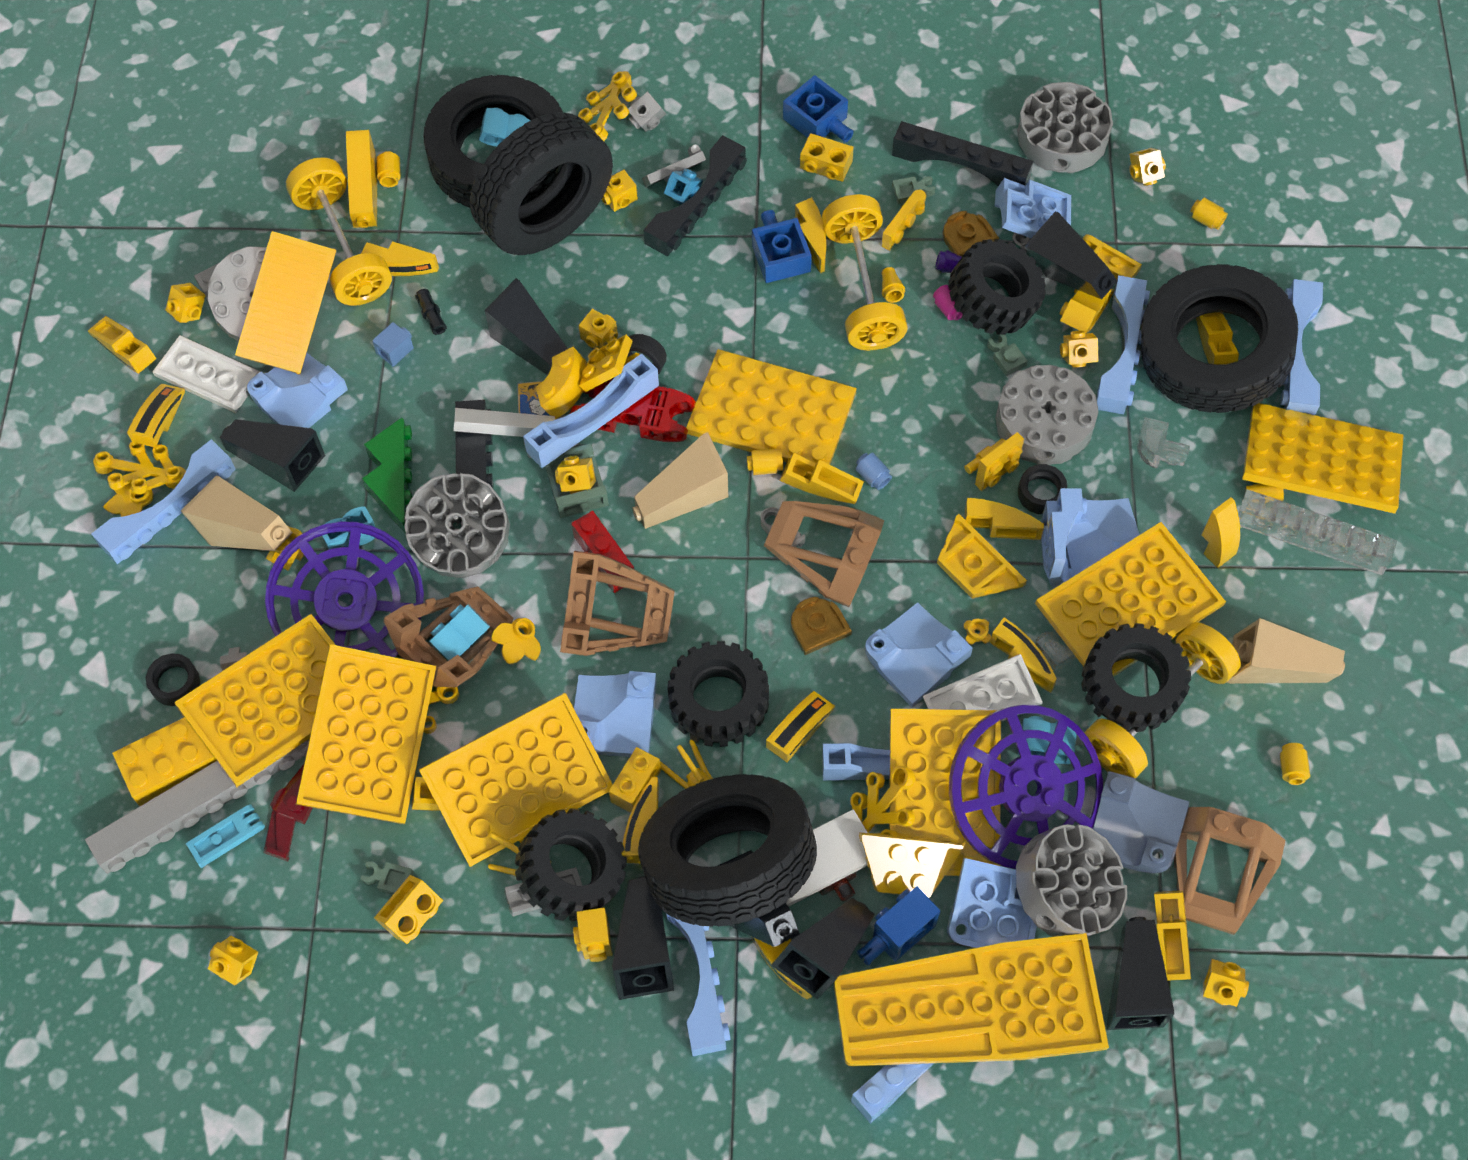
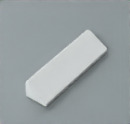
(497, 422)

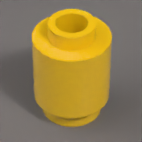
(388, 169)
(1208, 213)
(765, 461)
(1294, 763)

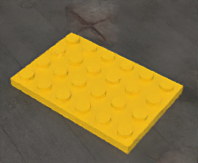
(770, 408)
(1324, 457)
(1140, 583)
(261, 702)
(366, 735)
(927, 745)
(516, 778)

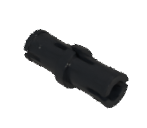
(430, 311)

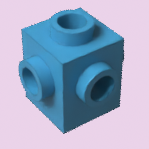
(682, 185)

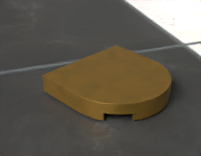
(966, 229)
(818, 624)

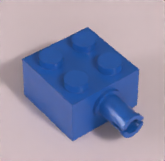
(817, 110)
(780, 248)
(901, 926)

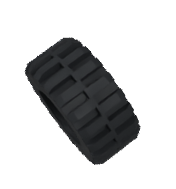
(1012, 270)
(1153, 650)
(712, 662)
(589, 837)

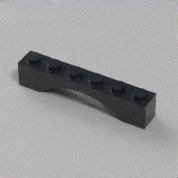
(919, 144)
(670, 227)

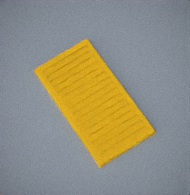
(285, 302)

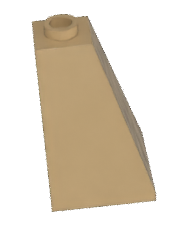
(684, 485)
(234, 519)
(1284, 656)

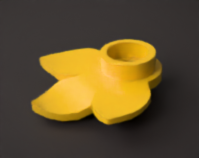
(127, 502)
(515, 643)

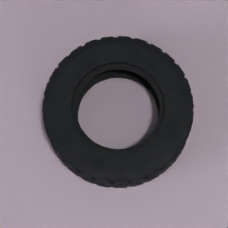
(462, 112)
(523, 160)
(1217, 290)
(737, 889)

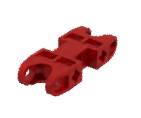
(651, 413)

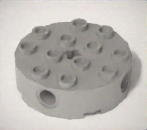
(1064, 127)
(233, 287)
(1050, 411)
(464, 501)
(1071, 881)

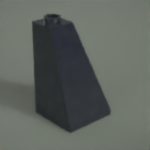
(1069, 258)
(522, 327)
(275, 449)
(772, 927)
(823, 950)
(641, 951)
(1140, 981)

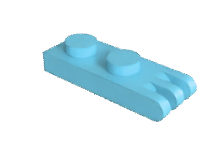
(225, 835)

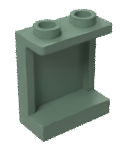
(582, 501)

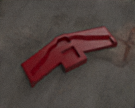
(283, 818)

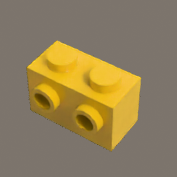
(593, 934)

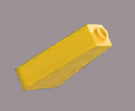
(362, 178)

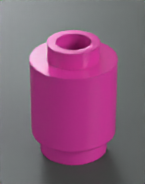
(944, 303)

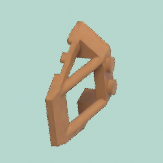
(855, 558)
(581, 599)
(412, 645)
(1258, 837)

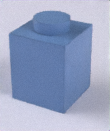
(393, 344)

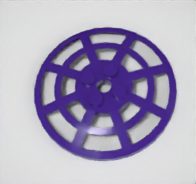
(344, 582)
(1016, 777)

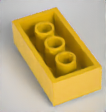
(162, 760)

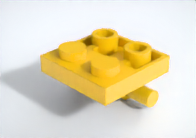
(606, 362)
(996, 461)

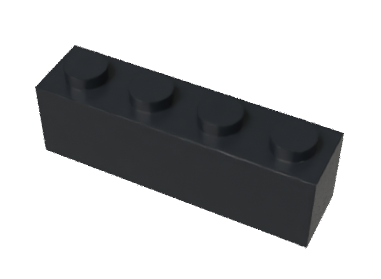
(473, 448)

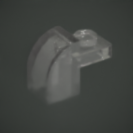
(1154, 448)

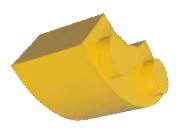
(1084, 310)
(561, 386)

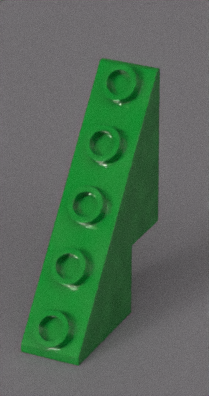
(390, 479)

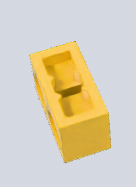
(826, 157)
(633, 778)
(404, 904)

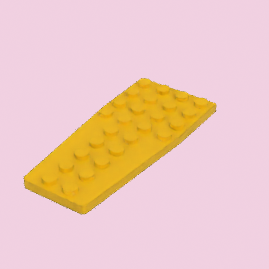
(974, 1006)

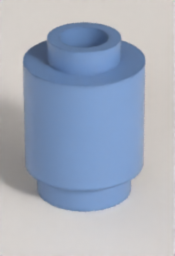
(873, 471)

